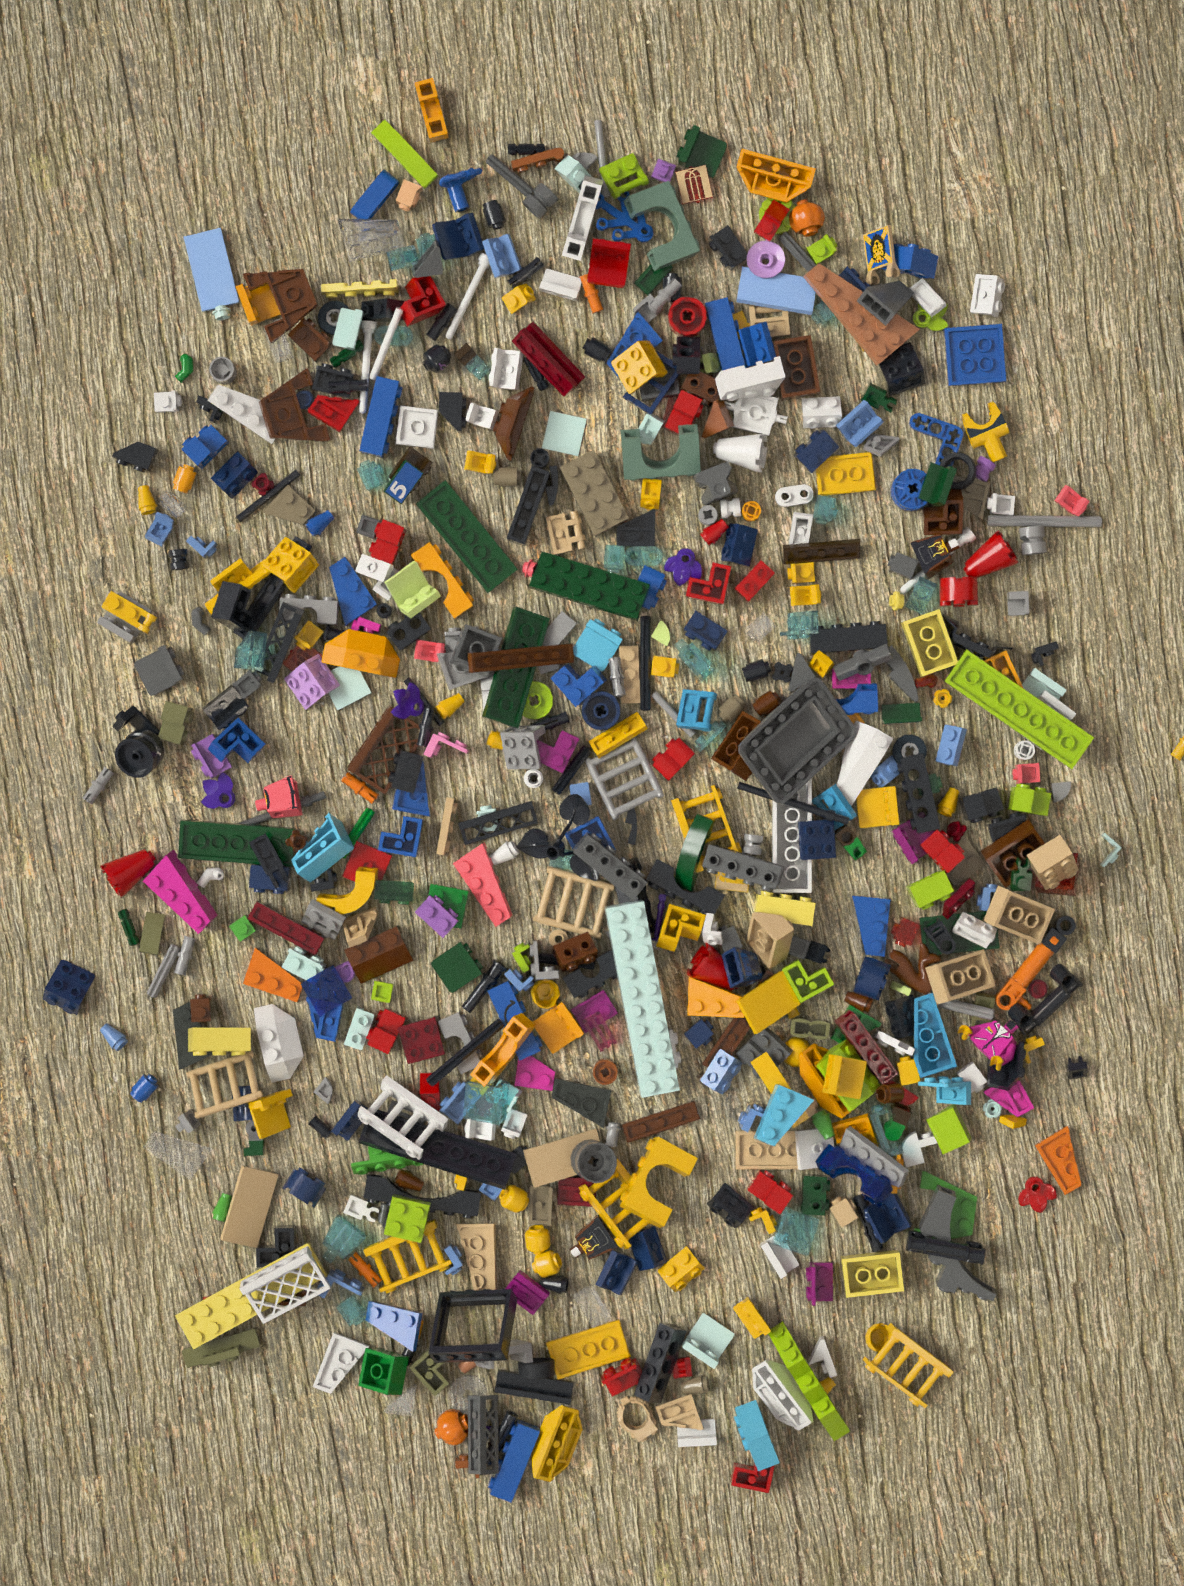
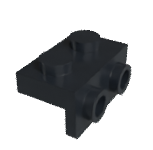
(327, 373)
(226, 707)
(405, 771)
(1000, 827)

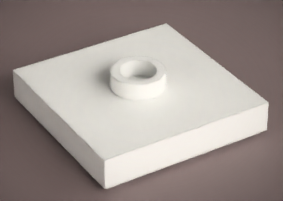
(417, 427)
(809, 1147)

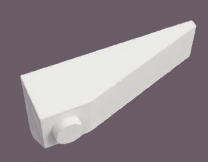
(861, 759)

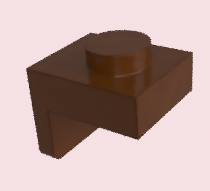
(200, 1008)

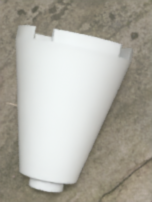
(743, 451)

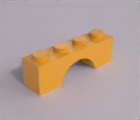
(429, 560)
(496, 1060)

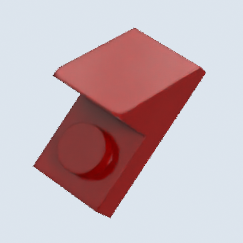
(771, 220)
(428, 1093)

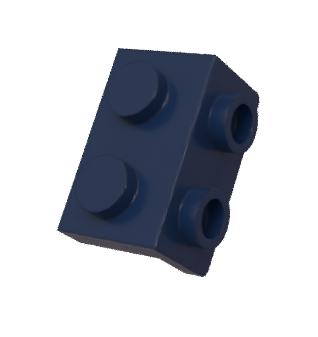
(816, 450)
(234, 475)
(739, 544)

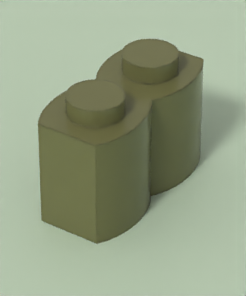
(815, 1028)

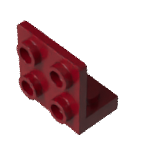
(421, 1040)

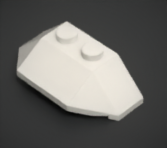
(278, 1041)
(781, 1394)

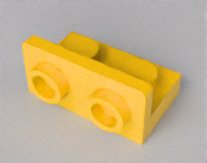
(751, 1318)

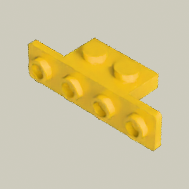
(239, 574)

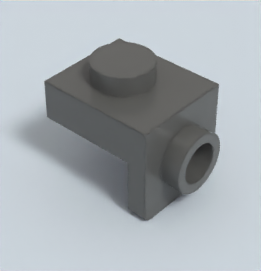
(248, 683)

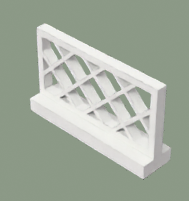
(276, 1271)

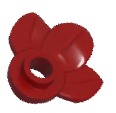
(1036, 1197)

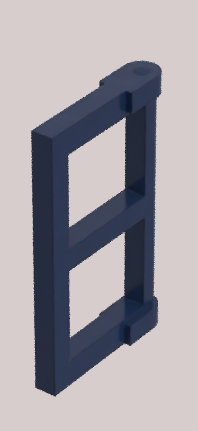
(664, 389)

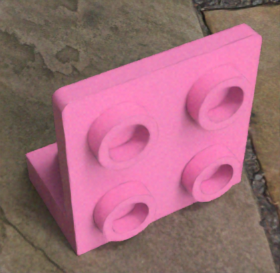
(433, 747)

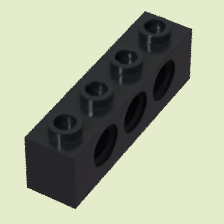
(930, 821)
(660, 1363)

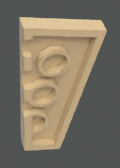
(480, 1253)

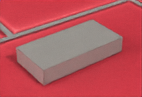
(558, 629)

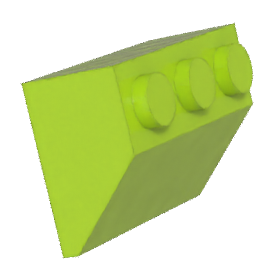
(870, 1082)

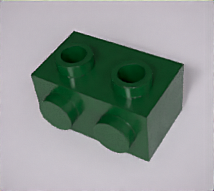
(814, 1194)

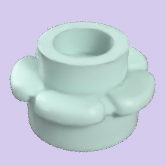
(221, 312)
(987, 1108)

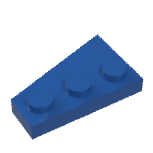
(873, 923)

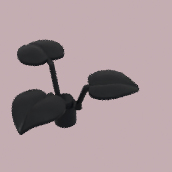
(536, 842)

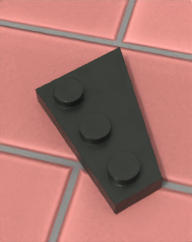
(182, 1023)

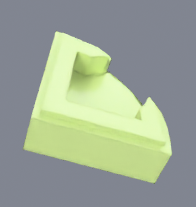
(661, 633)
(900, 988)

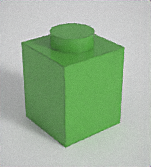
(243, 928)

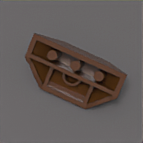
(512, 421)

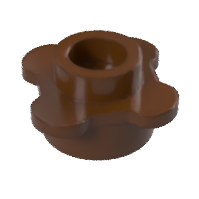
(300, 844)

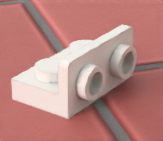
(987, 295)

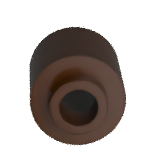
(766, 703)
(890, 1093)

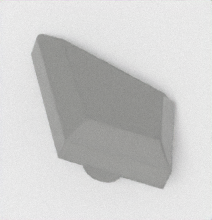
(880, 444)

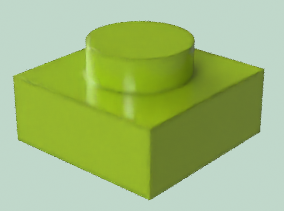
(382, 991)

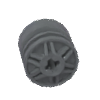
(603, 1164)

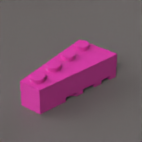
(180, 892)

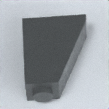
(885, 300)

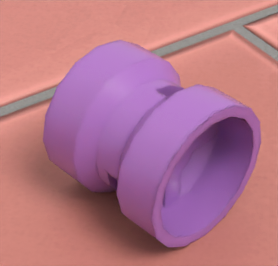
(983, 468)

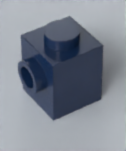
(700, 1033)

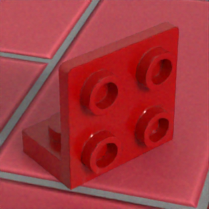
(622, 1377)

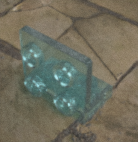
(486, 1103)
(795, 1231)

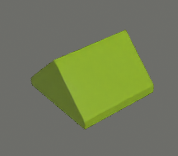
(949, 1129)

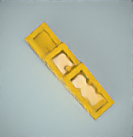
(771, 1076)

